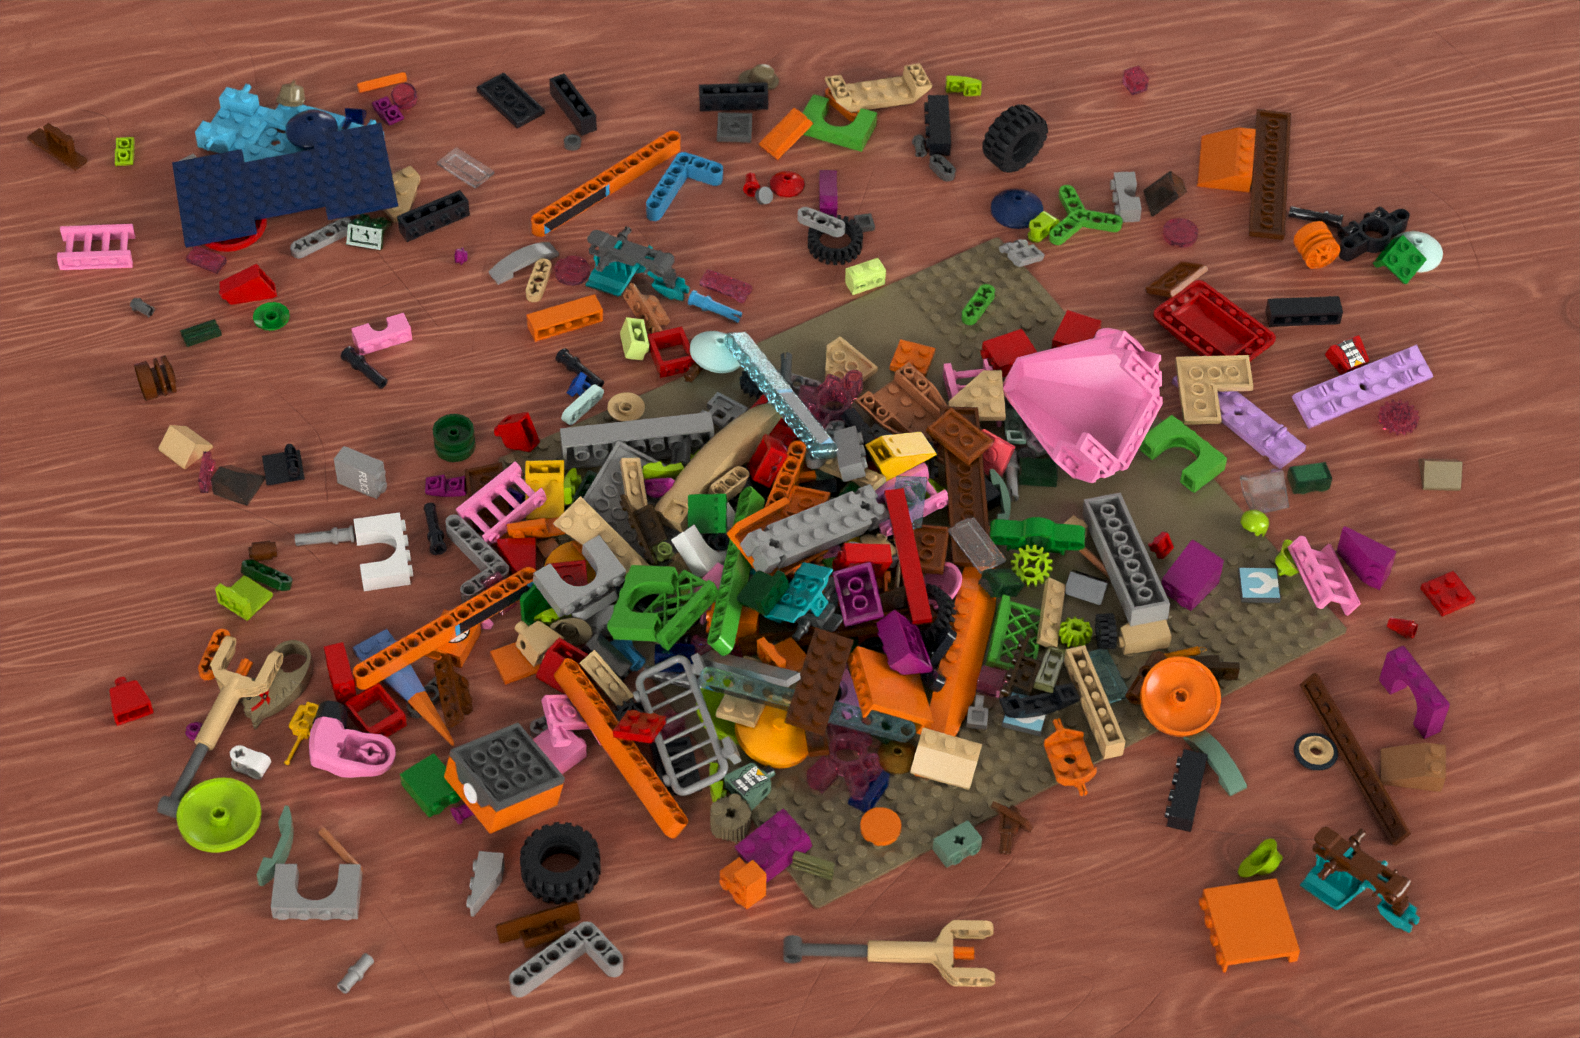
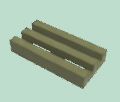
(813, 865)

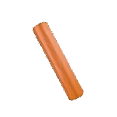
(381, 82)

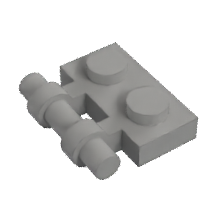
(1021, 253)
(725, 407)

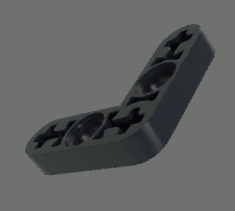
(935, 679)

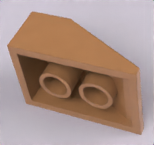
(1414, 766)

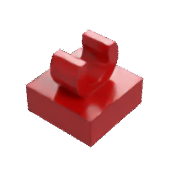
(1161, 545)

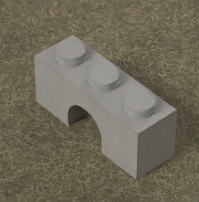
(1123, 195)

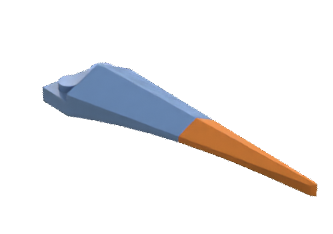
(404, 682)

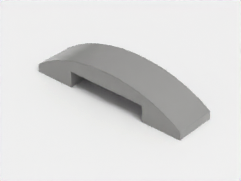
(521, 258)

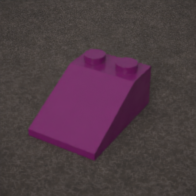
(1366, 557)
(858, 594)

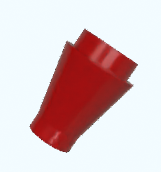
(750, 185)
(1404, 627)

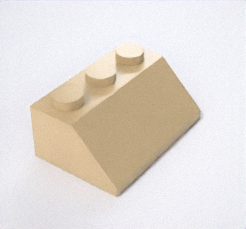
(946, 758)

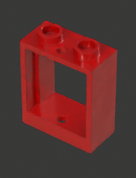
(667, 339)
(767, 454)
(858, 553)
(339, 672)
(387, 726)

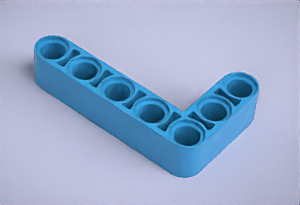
(682, 167)

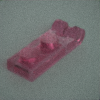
(726, 285)

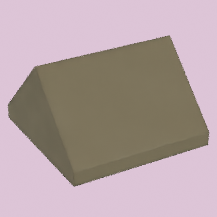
(1440, 474)

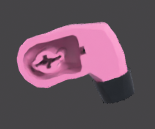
(346, 750)

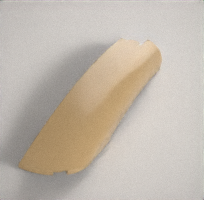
(722, 453)

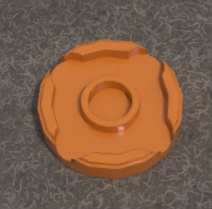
(880, 826)

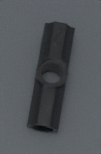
(852, 418)

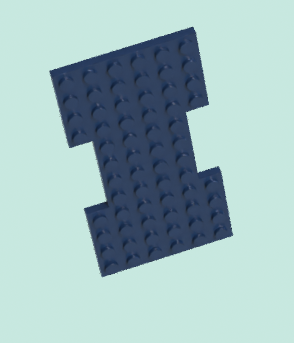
(226, 195)

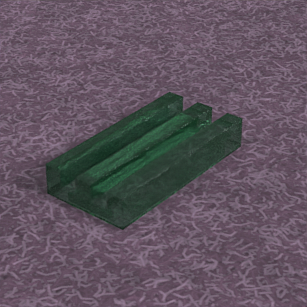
(199, 331)

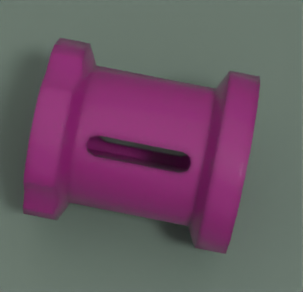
(461, 813)

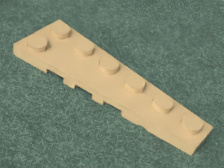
(584, 523)

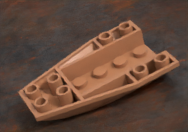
(906, 405)

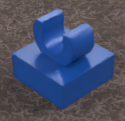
(578, 384)

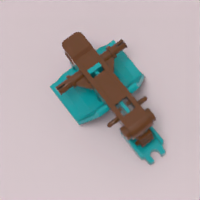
(1346, 871)

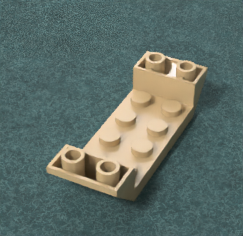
(880, 92)

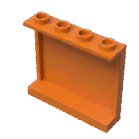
(761, 519)
(888, 690)
(1248, 923)

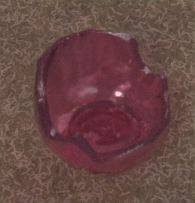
(404, 96)

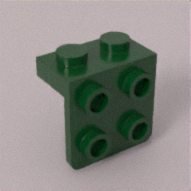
(763, 591)

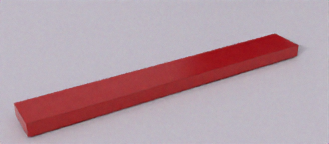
(908, 556)

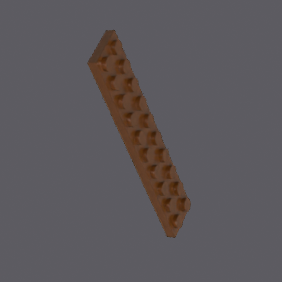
(1270, 174)
(964, 488)

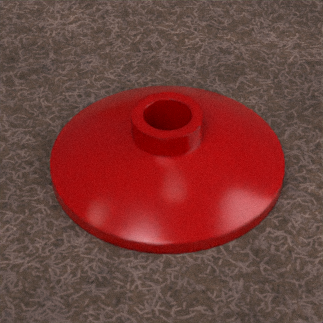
(787, 184)

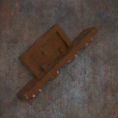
(58, 145)
(452, 691)
(539, 926)

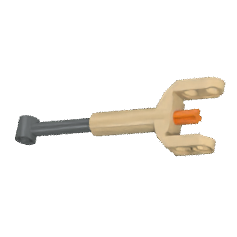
(232, 688)
(938, 952)

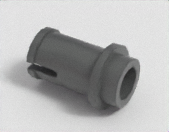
(919, 143)
(144, 308)

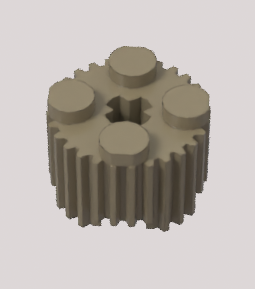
(730, 818)

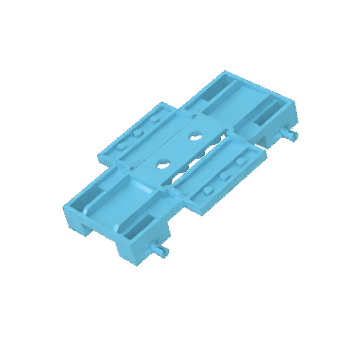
(252, 127)

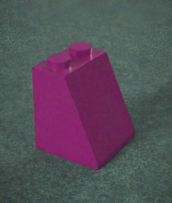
(1192, 575)

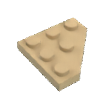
(405, 186)
(843, 357)
(985, 393)

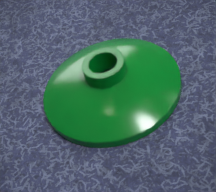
(271, 316)

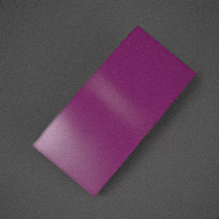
(386, 111)
(444, 487)

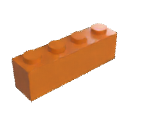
(564, 317)

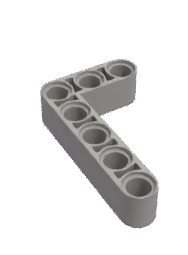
(478, 552)
(566, 956)

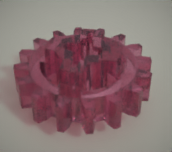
(1398, 417)

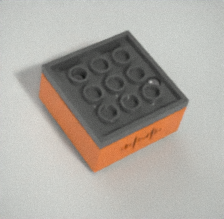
(504, 777)

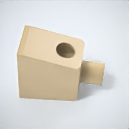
(535, 640)

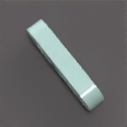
(582, 404)

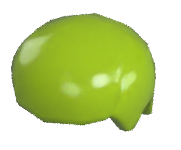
(1255, 522)

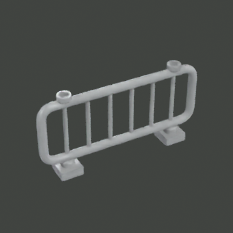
(729, 750)

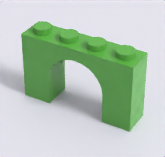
(850, 136)
(1174, 433)
(639, 583)

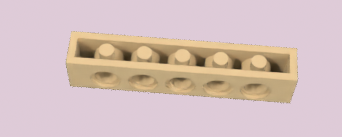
(1094, 702)

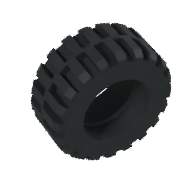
(1015, 138)
(560, 840)

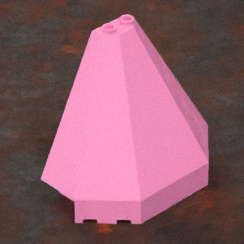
(1088, 402)

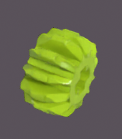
(1075, 632)

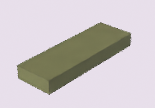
(1050, 669)

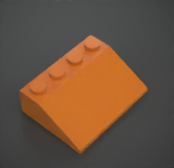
(1227, 159)

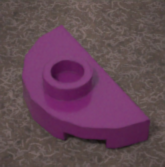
(658, 486)

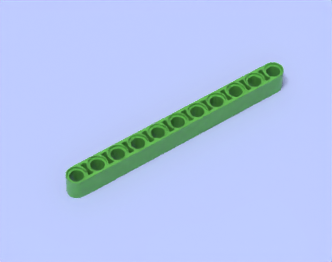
(733, 580)

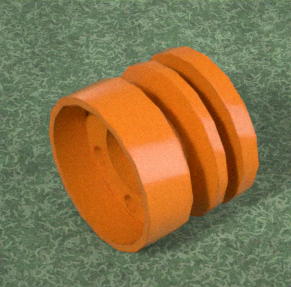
(1316, 245)

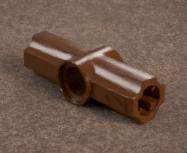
(1133, 693)

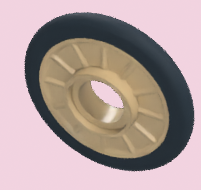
(1303, 752)

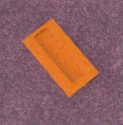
(785, 133)

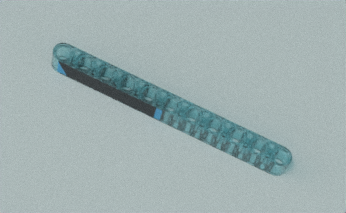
(781, 395)
(777, 702)

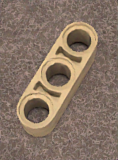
(730, 483)

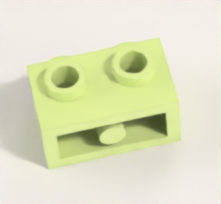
(865, 276)
(634, 338)

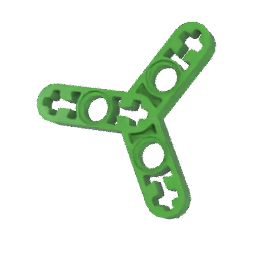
(1077, 223)

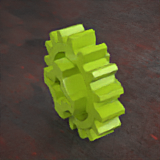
(1037, 560)

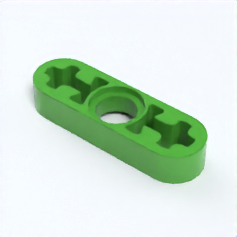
(978, 311)

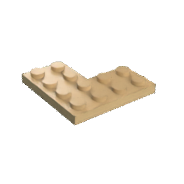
(1202, 379)
(745, 711)

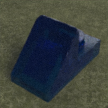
(355, 116)

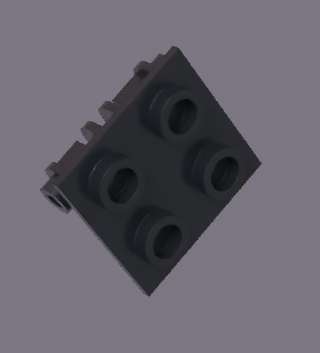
(283, 466)

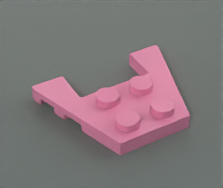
(562, 716)

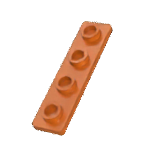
(532, 528)

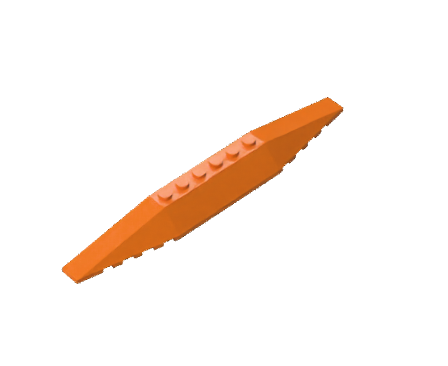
(965, 656)

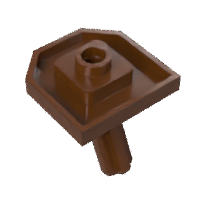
(1009, 824)

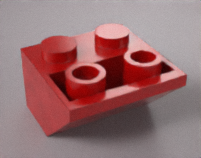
(553, 659)

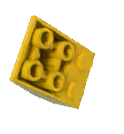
(899, 453)
(550, 477)

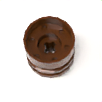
(155, 378)

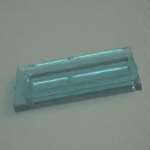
(915, 496)
(1108, 675)

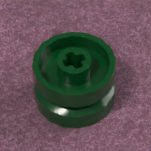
(454, 437)

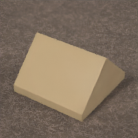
(183, 445)

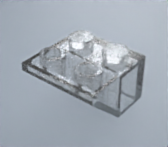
(1265, 490)

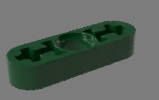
(266, 575)

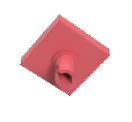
(997, 455)

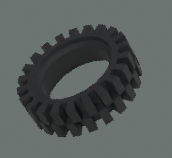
(838, 254)
(944, 616)

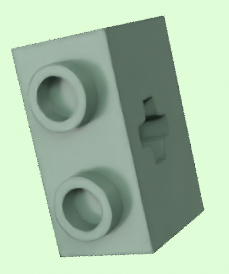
(957, 844)

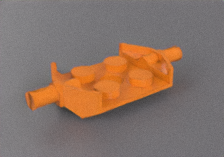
(1069, 744)

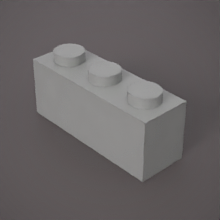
(850, 453)

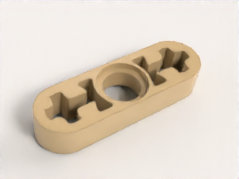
(540, 286)

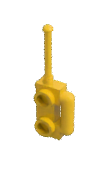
(303, 726)

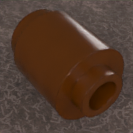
(263, 550)

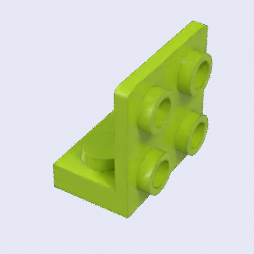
(243, 597)

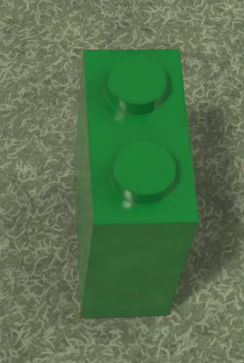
(428, 786)

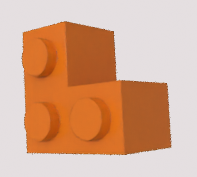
(744, 882)

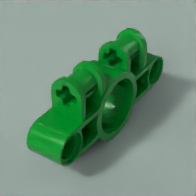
(1038, 532)

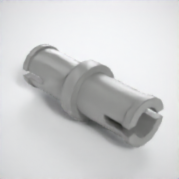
(355, 973)

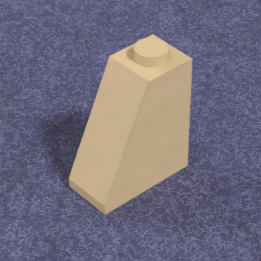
(1144, 637)

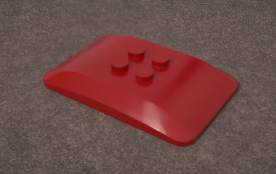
(1212, 323)

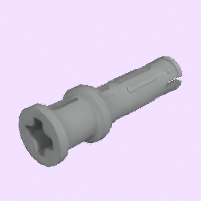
(334, 535)

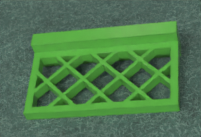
(686, 614)
(1000, 629)

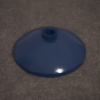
(307, 124)
(1015, 208)

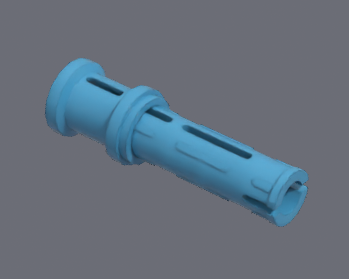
(706, 303)

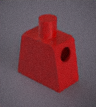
(517, 432)
(129, 701)

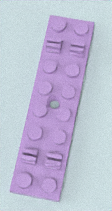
(1380, 380)
(1257, 428)

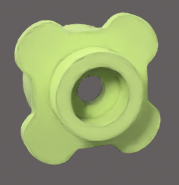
(665, 547)

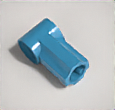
(627, 649)

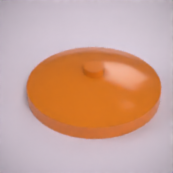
(1180, 696)

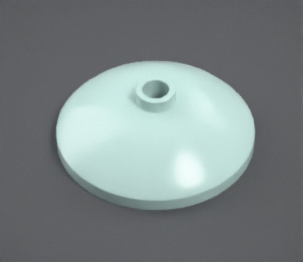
(1427, 246)
(711, 353)

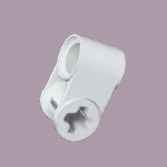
(250, 763)

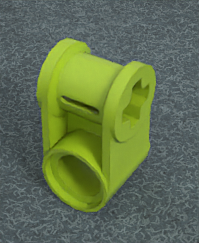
(1041, 226)

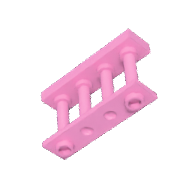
(96, 259)
(950, 377)
(490, 491)
(935, 502)
(1314, 576)

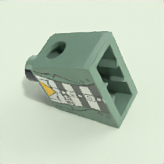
(750, 783)

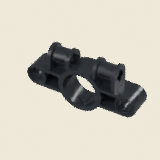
(1379, 221)

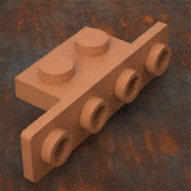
(646, 308)

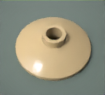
(626, 407)
(877, 539)

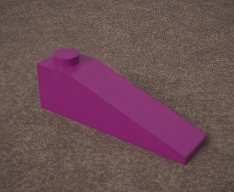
(828, 192)

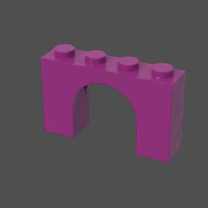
(1403, 670)

